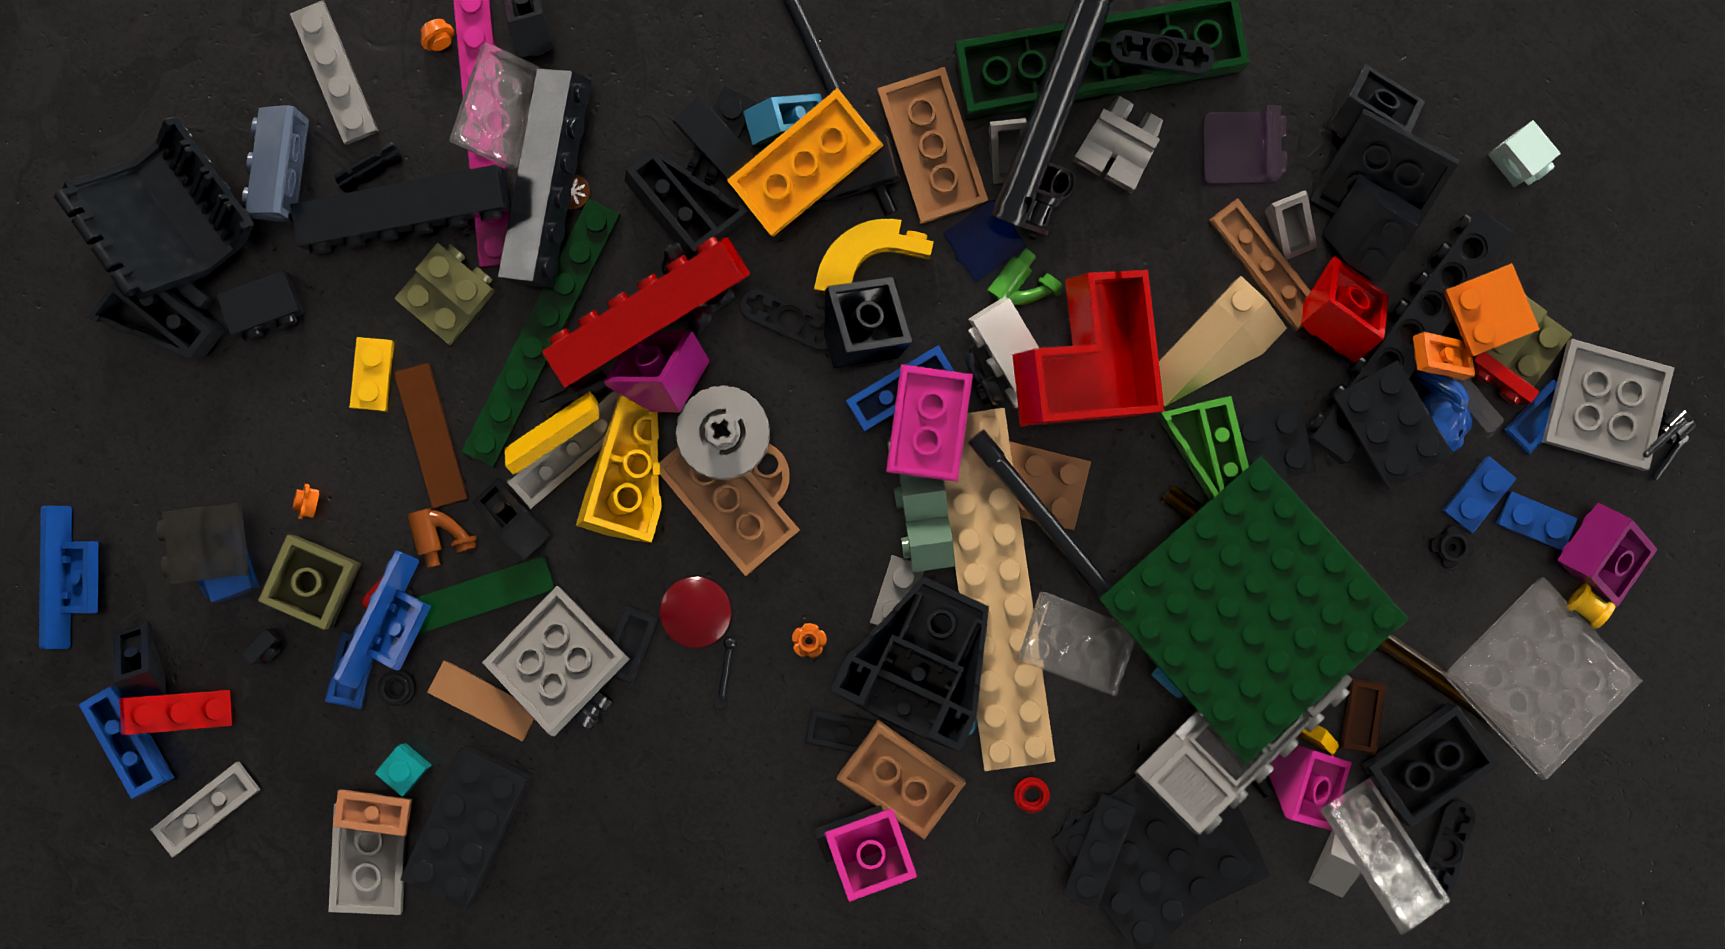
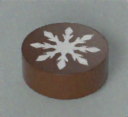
(579, 193)

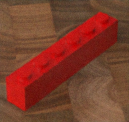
(646, 311)

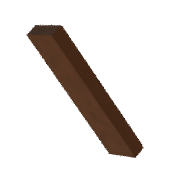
(431, 435)

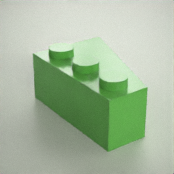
(1208, 442)

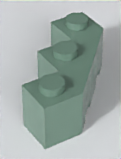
(926, 521)

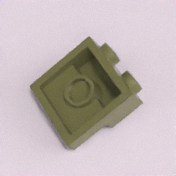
(445, 292)
(1534, 352)

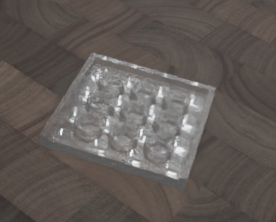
(1542, 678)

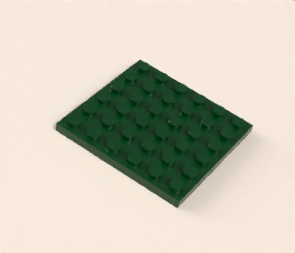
(1253, 610)

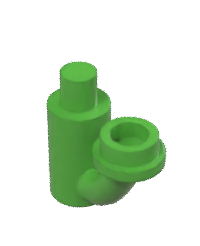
(1014, 276)

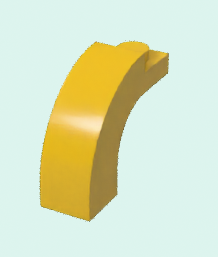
(861, 243)

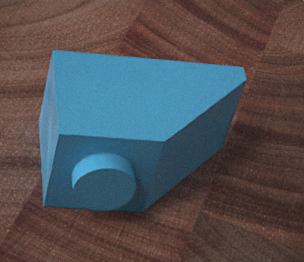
(776, 115)

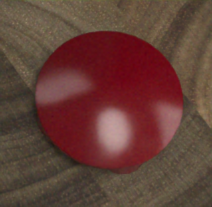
(695, 612)

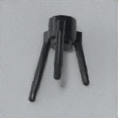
(1673, 429)

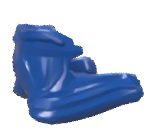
(1447, 407)

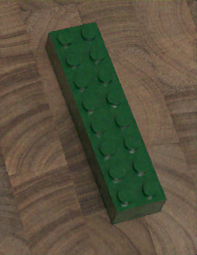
(1008, 68)

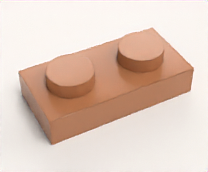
(372, 812)

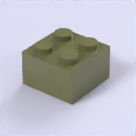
(309, 582)

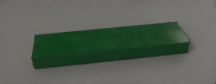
(487, 593)

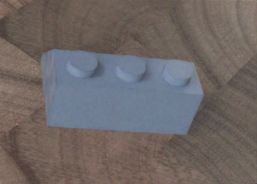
(275, 163)

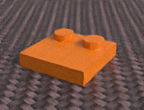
(1491, 310)

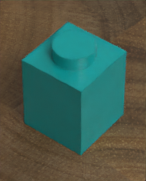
(403, 769)

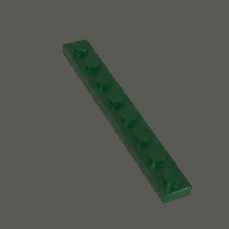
(545, 320)

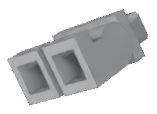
(1122, 141)

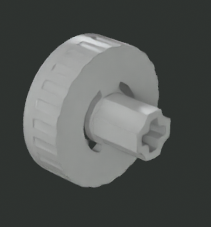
(723, 407)

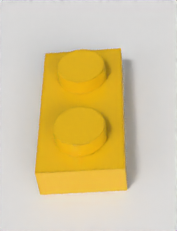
(372, 374)

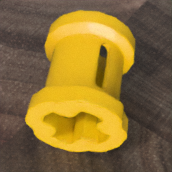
(1590, 606)

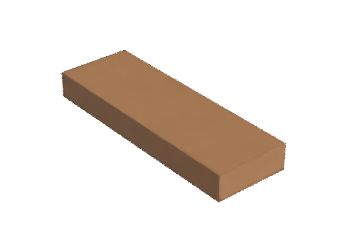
(481, 700)

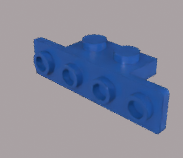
(66, 577)
(387, 625)

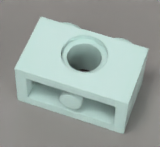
(1525, 155)

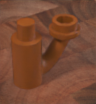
(426, 538)

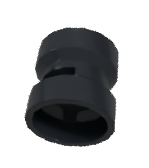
(589, 713)

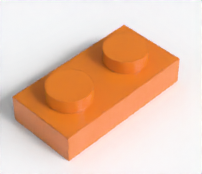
(1442, 356)

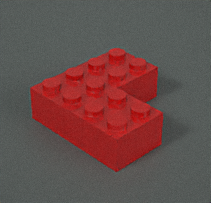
(1112, 360)

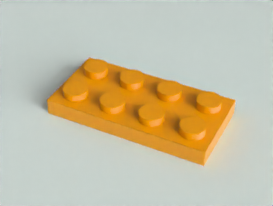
(805, 162)

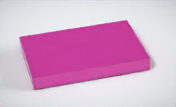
(929, 423)

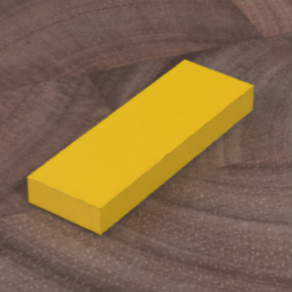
(551, 433)

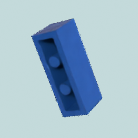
(878, 401)
(132, 755)

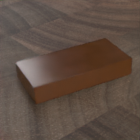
(1362, 716)

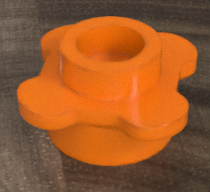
(305, 501)

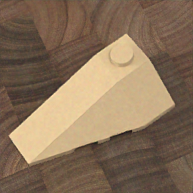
(1222, 339)

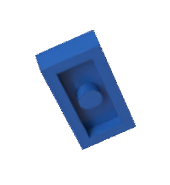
(1479, 495)
(1536, 521)

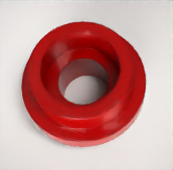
(1036, 805)

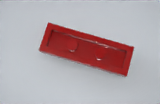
(175, 712)

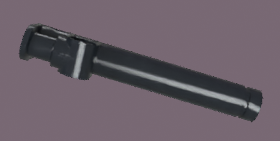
(1033, 182)

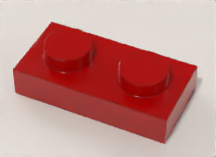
(1512, 387)

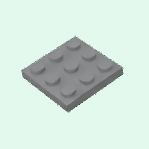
(1607, 404)
(555, 661)

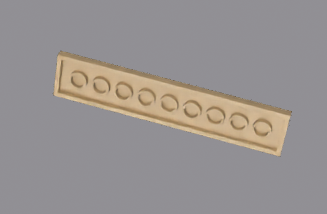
(995, 572)

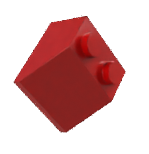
(1346, 311)

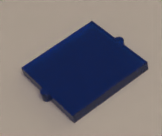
(984, 241)

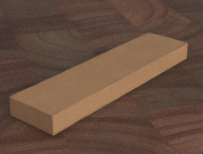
(1262, 261)

